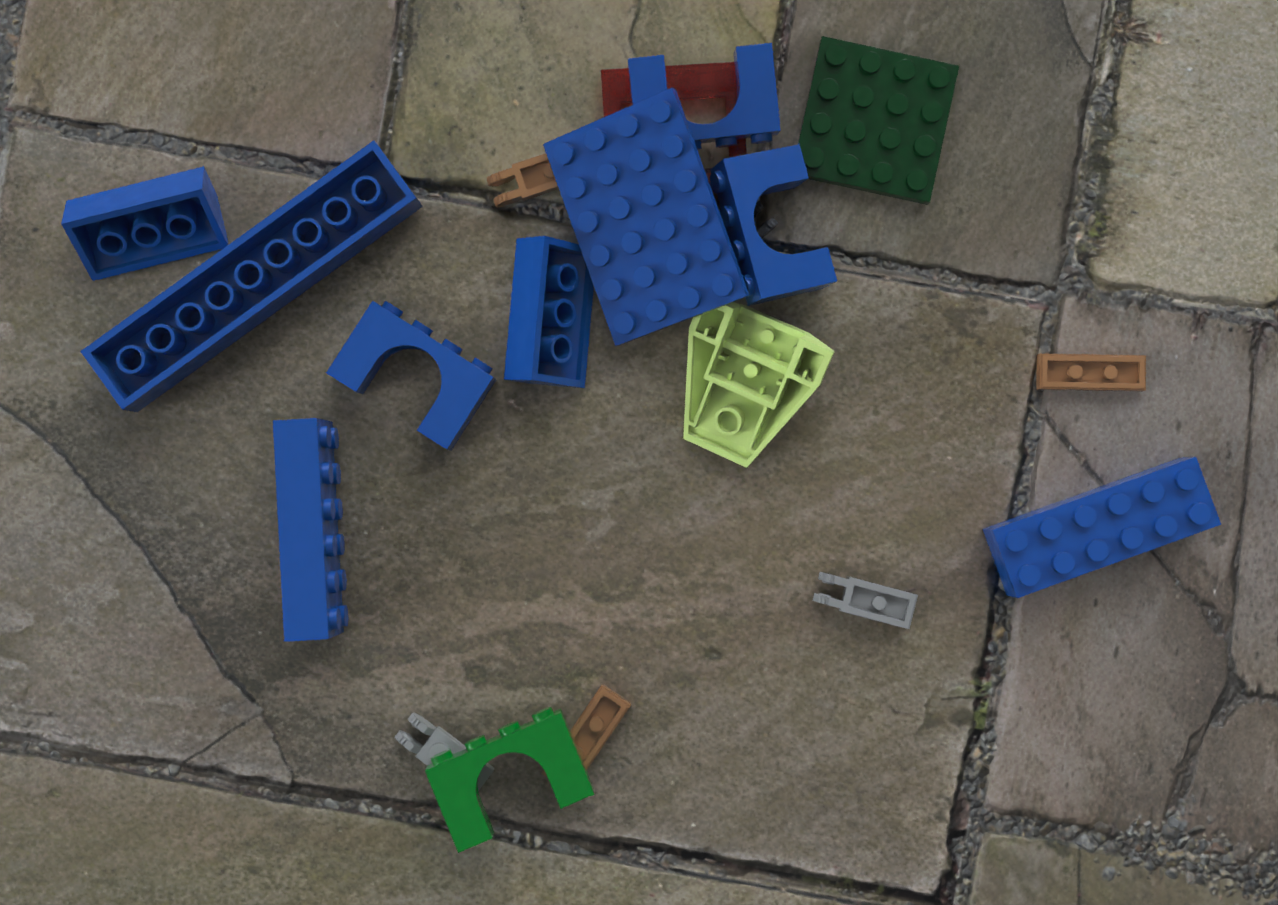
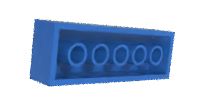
(1101, 526)
(309, 529)

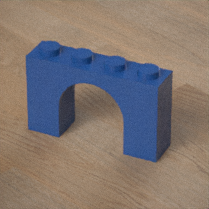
(756, 103)
(765, 271)
(385, 333)

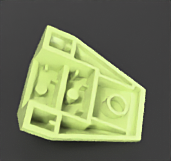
(747, 379)

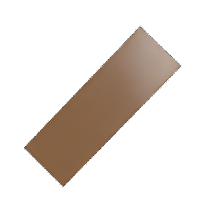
(1091, 372)
(597, 723)

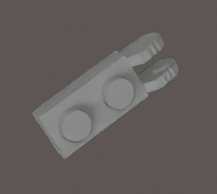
(870, 600)
(437, 743)

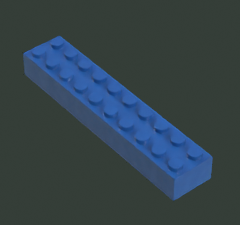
(251, 278)

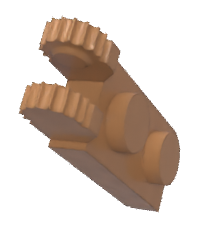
(532, 176)

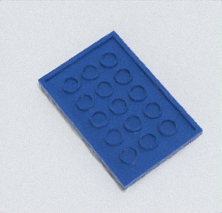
(646, 218)

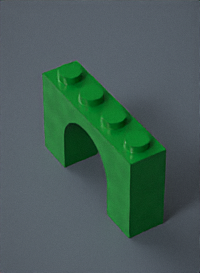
(456, 775)

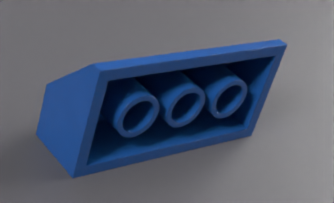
(145, 223)
(549, 314)

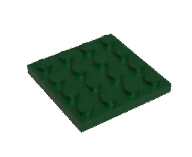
(876, 119)

